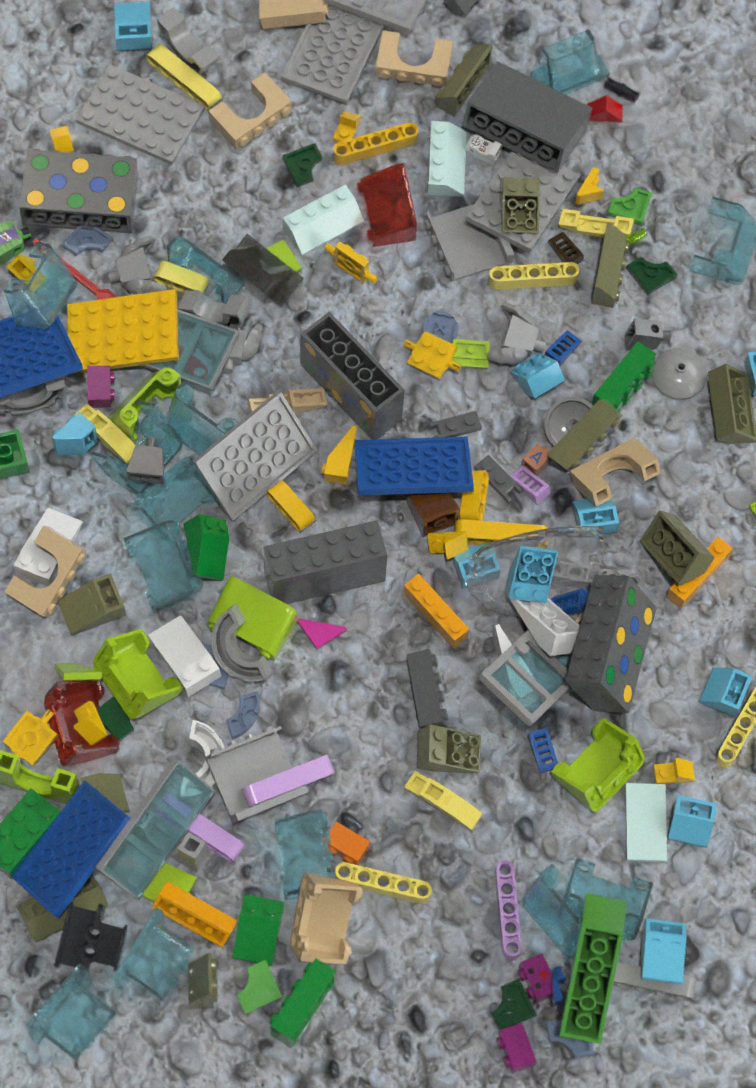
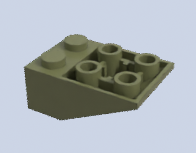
(520, 204)
(92, 604)
(448, 750)
(202, 982)

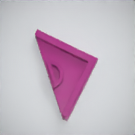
(319, 632)

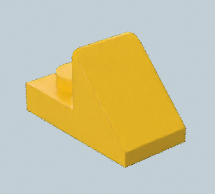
(347, 126)
(61, 139)
(589, 191)
(22, 267)
(448, 542)
(89, 723)
(671, 773)

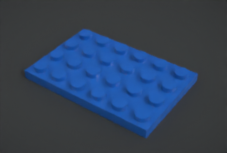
(413, 466)
(71, 848)

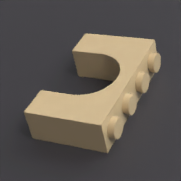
(391, 66)
(240, 130)
(629, 455)
(68, 557)

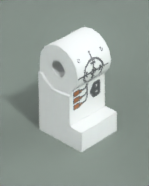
(483, 149)

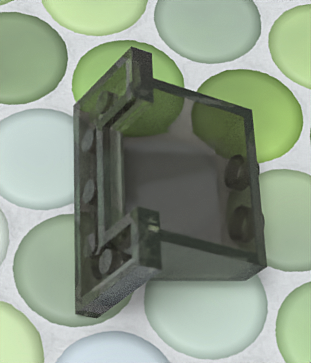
(263, 270)

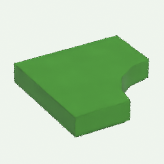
(631, 206)
(260, 988)

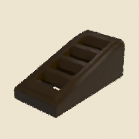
(578, 256)

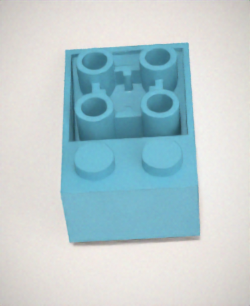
(133, 26)
(531, 574)
(663, 951)

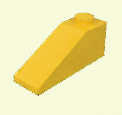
(339, 460)

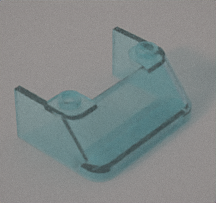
(733, 264)
(152, 426)

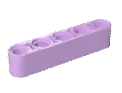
(288, 780)
(216, 838)
(508, 900)

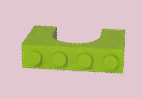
(56, 787)

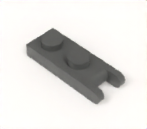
(457, 425)
(498, 478)

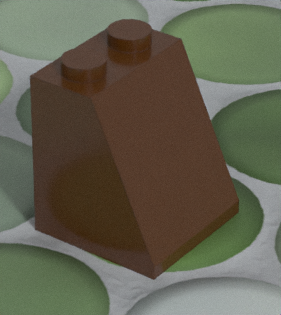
(433, 511)

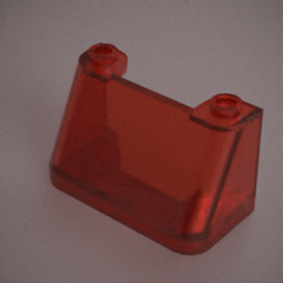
(389, 206)
(63, 700)

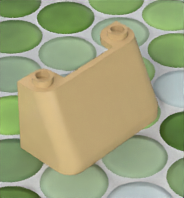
(323, 918)

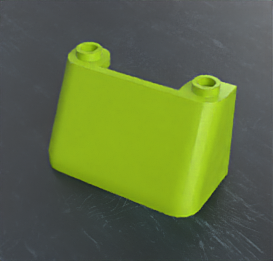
(157, 384)
(267, 618)
(132, 674)
(602, 766)

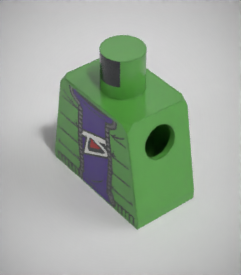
(11, 241)

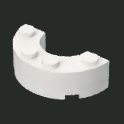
(204, 740)

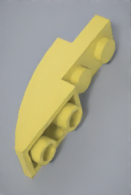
(109, 434)
(444, 800)

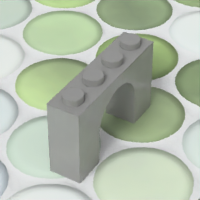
(189, 851)

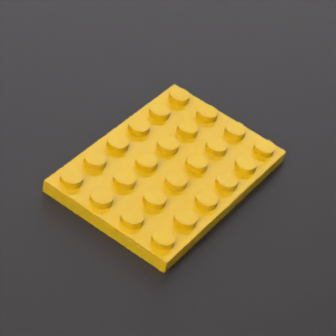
(125, 330)

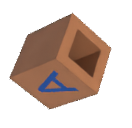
(536, 459)

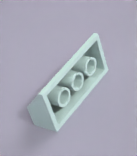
(446, 160)
(323, 220)

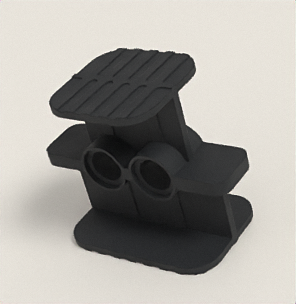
(77, 937)

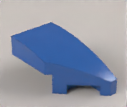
(557, 978)

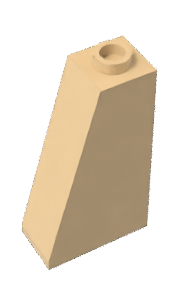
(291, 12)

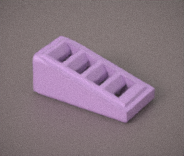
(536, 494)

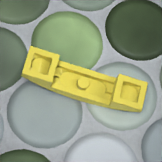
(593, 226)

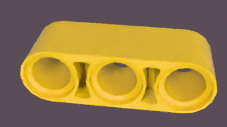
(474, 502)
(290, 506)

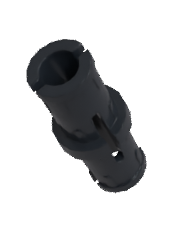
(621, 89)

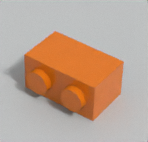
(347, 844)

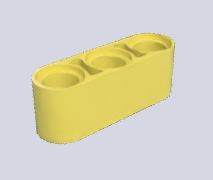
(179, 278)

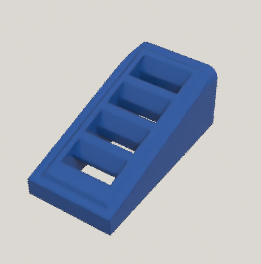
(568, 351)
(579, 596)
(532, 736)

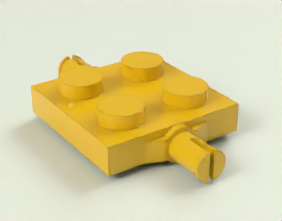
(351, 262)
(432, 355)
(31, 736)

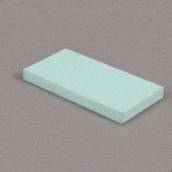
(646, 822)

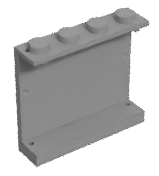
(464, 246)
(246, 764)

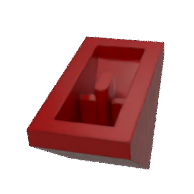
(606, 110)

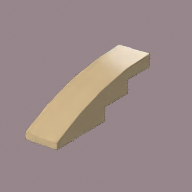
(299, 400)

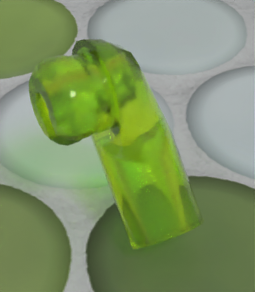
(637, 236)

